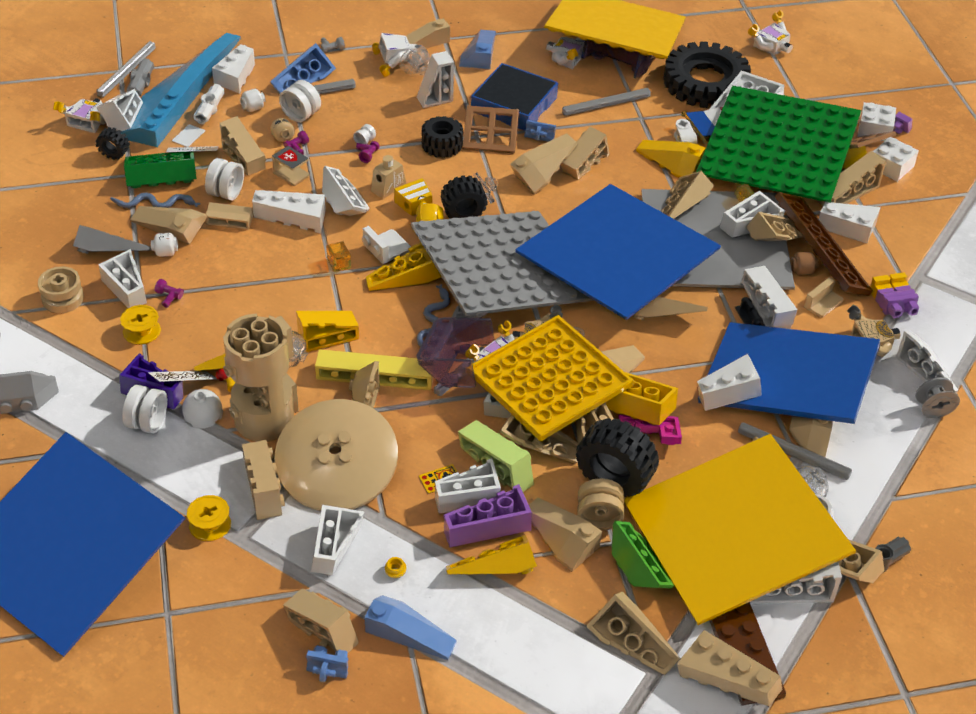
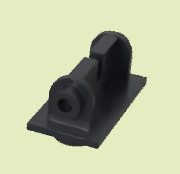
(748, 313)

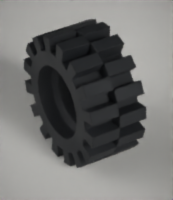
(114, 151)

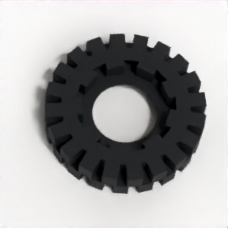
(684, 59)

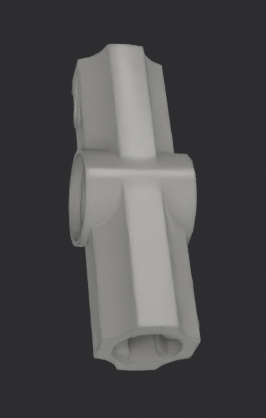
(141, 77)

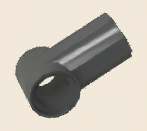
(894, 551)

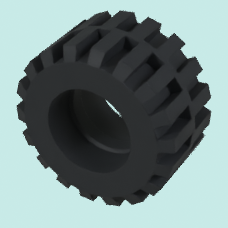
(442, 136)
(463, 197)

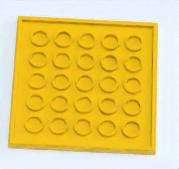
(550, 377)

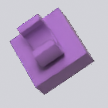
(902, 123)

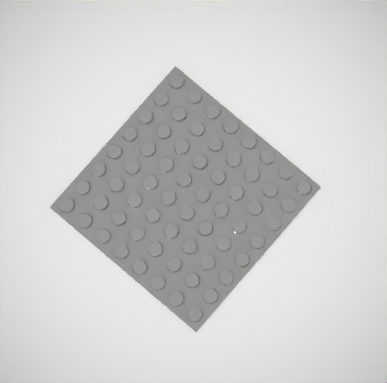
(736, 254)
(482, 265)

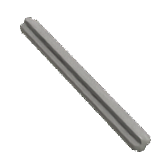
(103, 90)
(606, 101)
(799, 452)

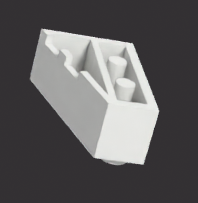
(467, 488)

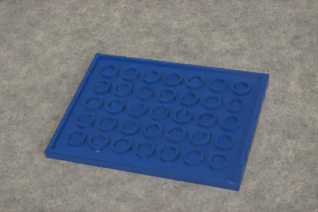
(802, 370)

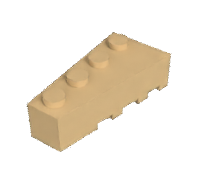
(859, 179)
(263, 479)

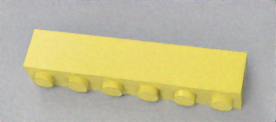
(392, 370)

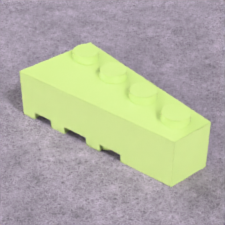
(510, 460)

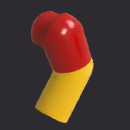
(222, 376)

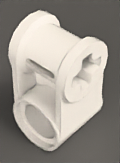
(684, 132)

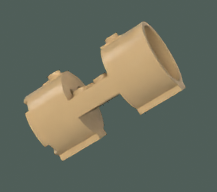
(258, 363)

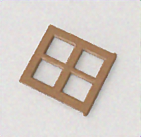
(868, 139)
(489, 146)

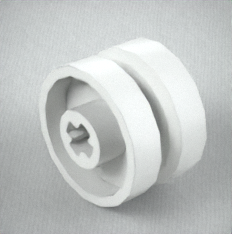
(300, 101)
(224, 179)
(144, 409)

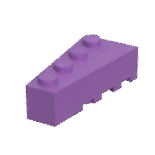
(489, 519)

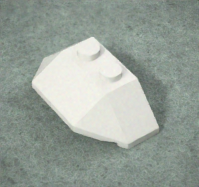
(341, 193)

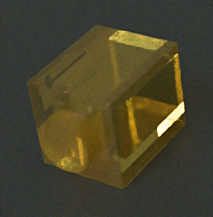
(338, 256)

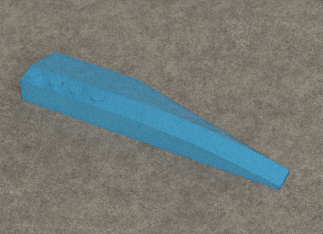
(173, 95)

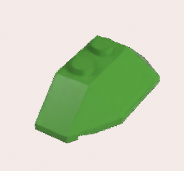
(637, 558)

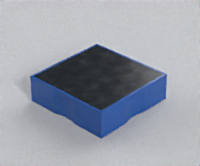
(516, 89)

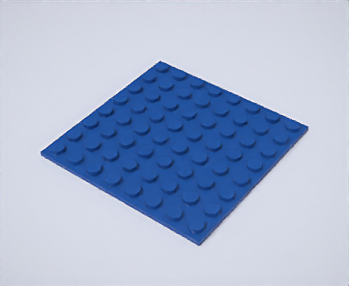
(618, 250)
(75, 541)

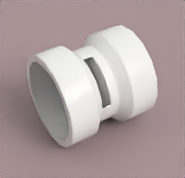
(365, 134)

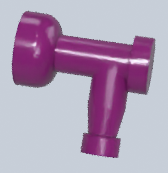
(302, 138)
(367, 151)
(161, 287)

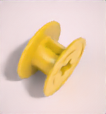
(140, 324)
(209, 518)

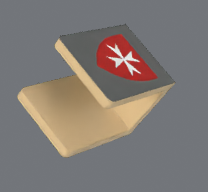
(290, 165)

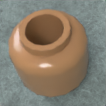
(804, 263)

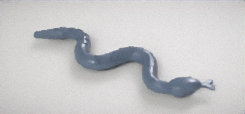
(186, 198)
(427, 312)

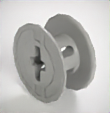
(937, 397)

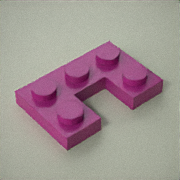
(668, 429)

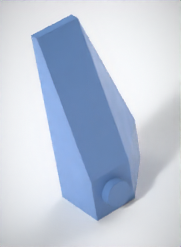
(309, 66)

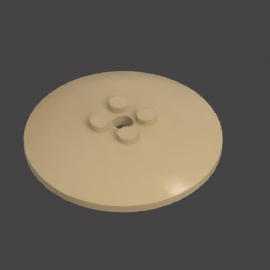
(340, 479)

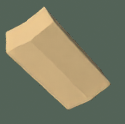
(229, 215)

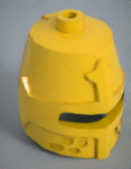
(429, 212)

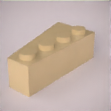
(730, 670)

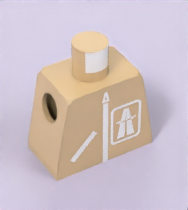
(387, 177)

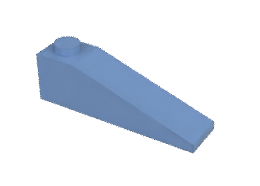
(479, 51)
(403, 625)

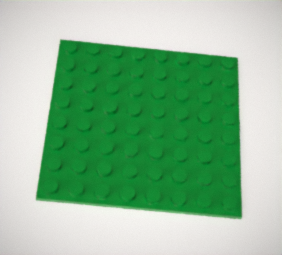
(780, 143)

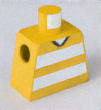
(412, 195)

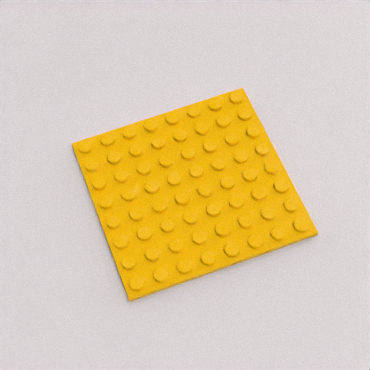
(618, 25)
(737, 528)

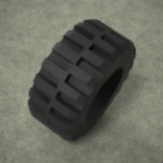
(619, 454)

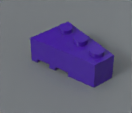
(137, 374)

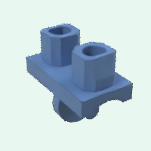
(540, 130)
(326, 664)

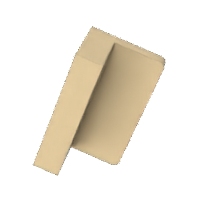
(823, 299)

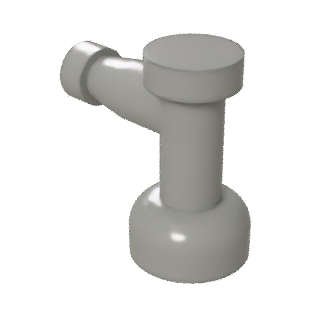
(328, 46)

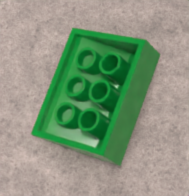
(160, 168)

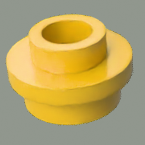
(395, 562)

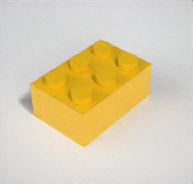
(645, 400)

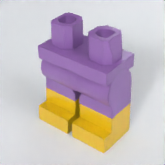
(894, 294)

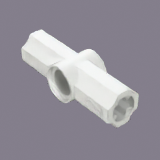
(209, 104)

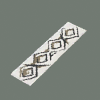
(182, 375)

